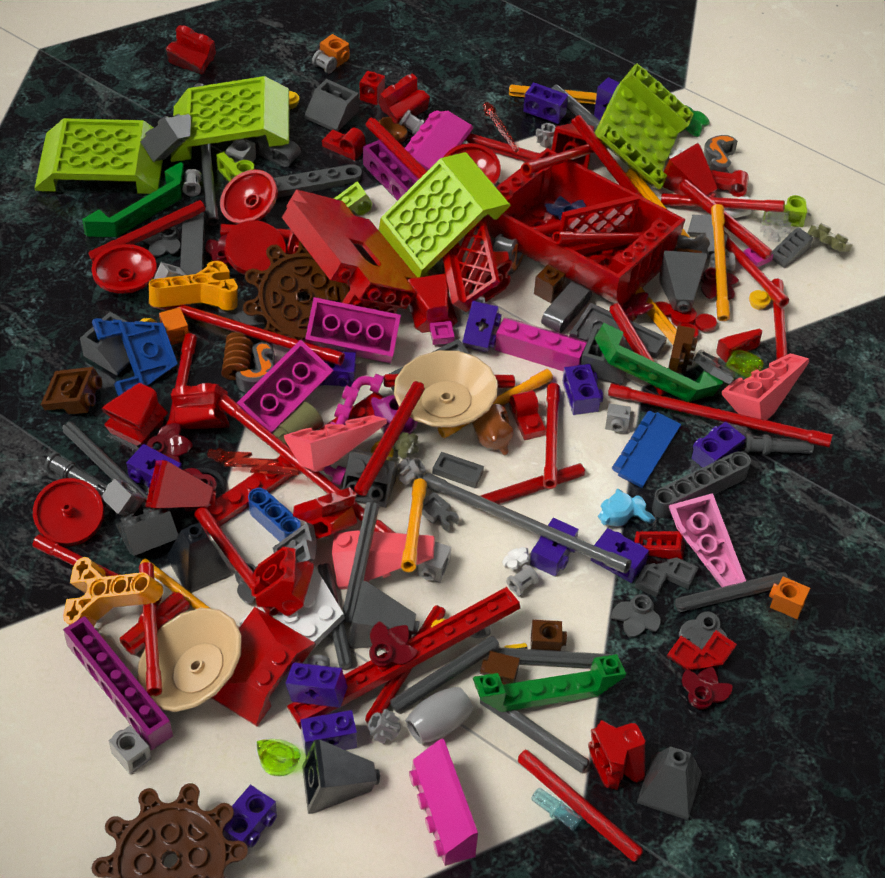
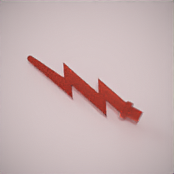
(490, 110)
(257, 465)

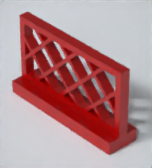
(600, 209)
(456, 269)

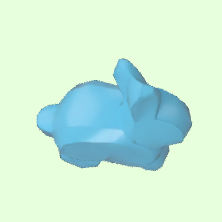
(621, 507)

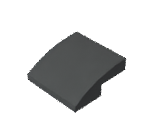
(303, 541)

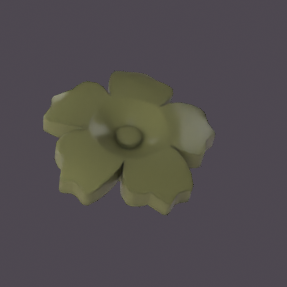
(406, 444)

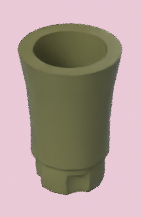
(303, 417)

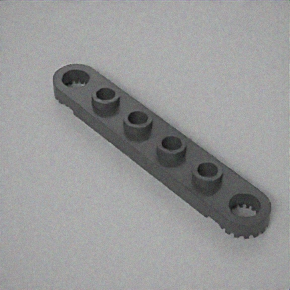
(318, 180)

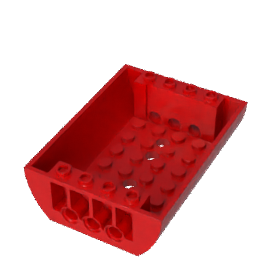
(628, 265)

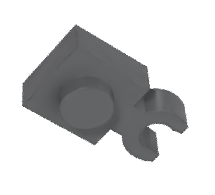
(438, 509)

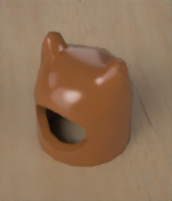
(493, 429)

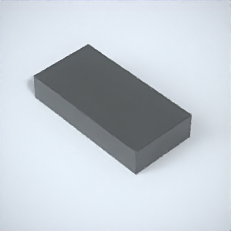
(458, 469)

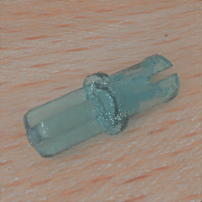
(556, 808)

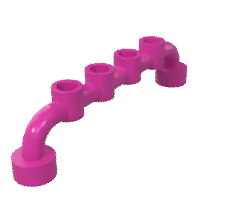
(343, 412)

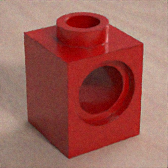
(371, 87)

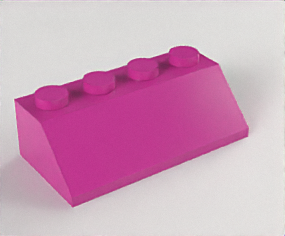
(437, 136)
(353, 329)
(538, 344)
(285, 386)
(444, 804)

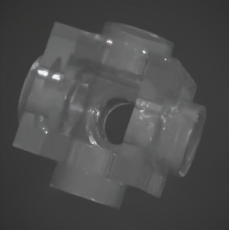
(780, 220)

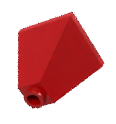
(567, 138)
(690, 166)
(176, 488)

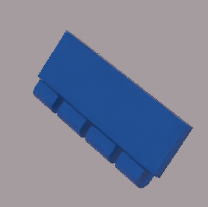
(645, 448)

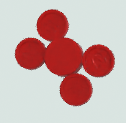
(703, 322)

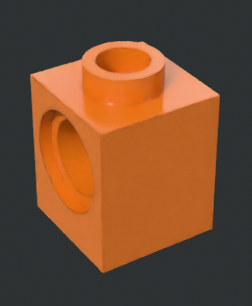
(335, 47)
(174, 325)
(795, 599)

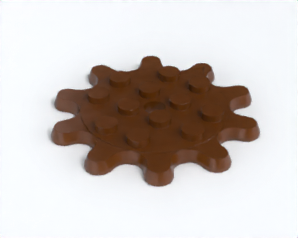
(280, 288)
(171, 829)

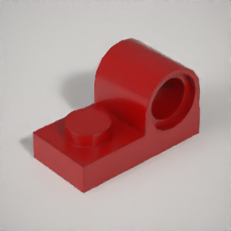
(346, 144)
(525, 412)

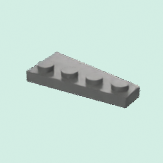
(597, 316)

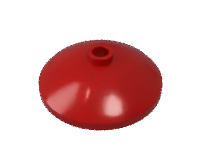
(483, 157)
(248, 196)
(124, 268)

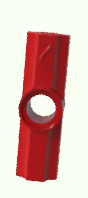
(172, 606)

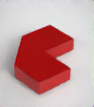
(693, 658)

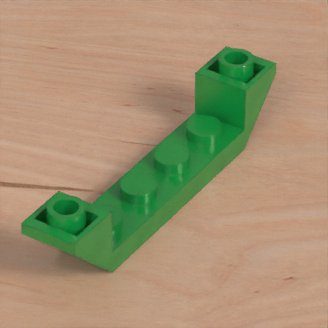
(100, 225)
(652, 372)
(550, 690)

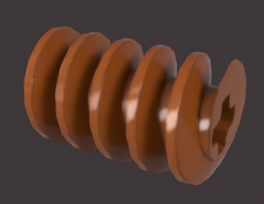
(236, 355)

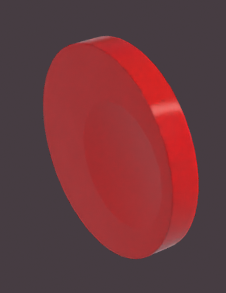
(248, 243)
(68, 511)

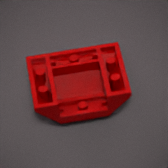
(265, 659)

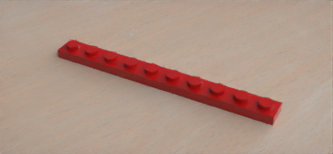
(236, 499)
(427, 645)

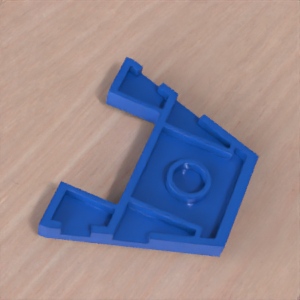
(145, 346)

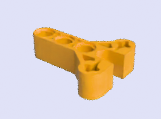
(208, 286)
(107, 592)

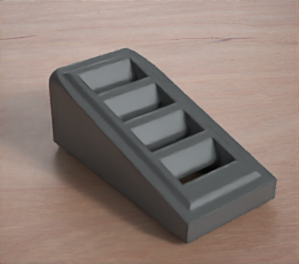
(797, 237)

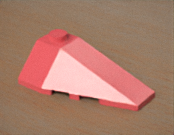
(765, 389)
(327, 446)
(383, 557)

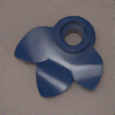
(562, 205)

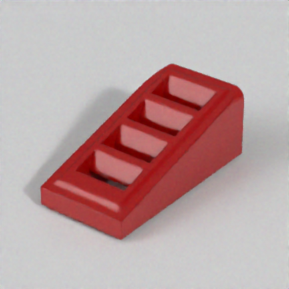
(743, 341)
(673, 539)

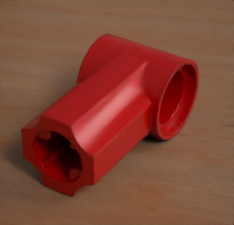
(734, 182)

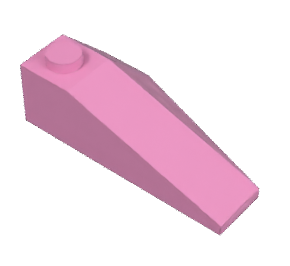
(706, 533)

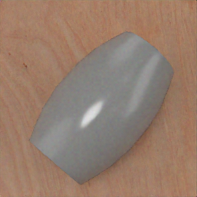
(439, 715)

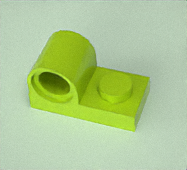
(229, 168)
(356, 199)
(797, 210)

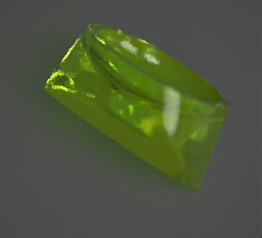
(744, 363)
(278, 756)

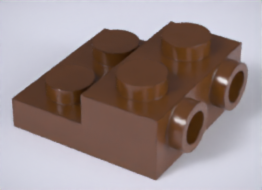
(682, 347)
(72, 390)

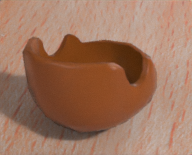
(398, 131)

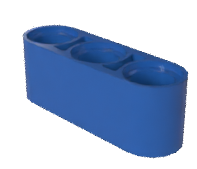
(265, 508)

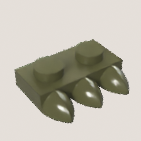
(837, 242)

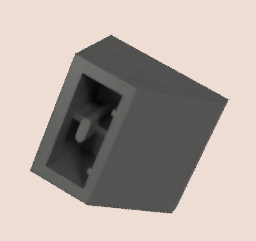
(332, 105)
(167, 136)
(106, 352)
(594, 356)
(383, 483)
(147, 530)

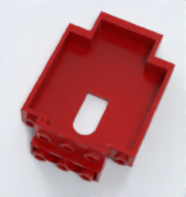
(327, 232)

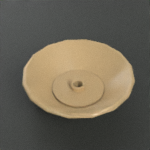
(455, 385)
(195, 658)

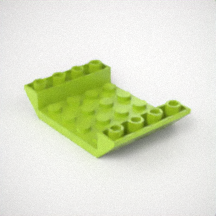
(234, 112)
(643, 124)
(98, 152)
(440, 211)

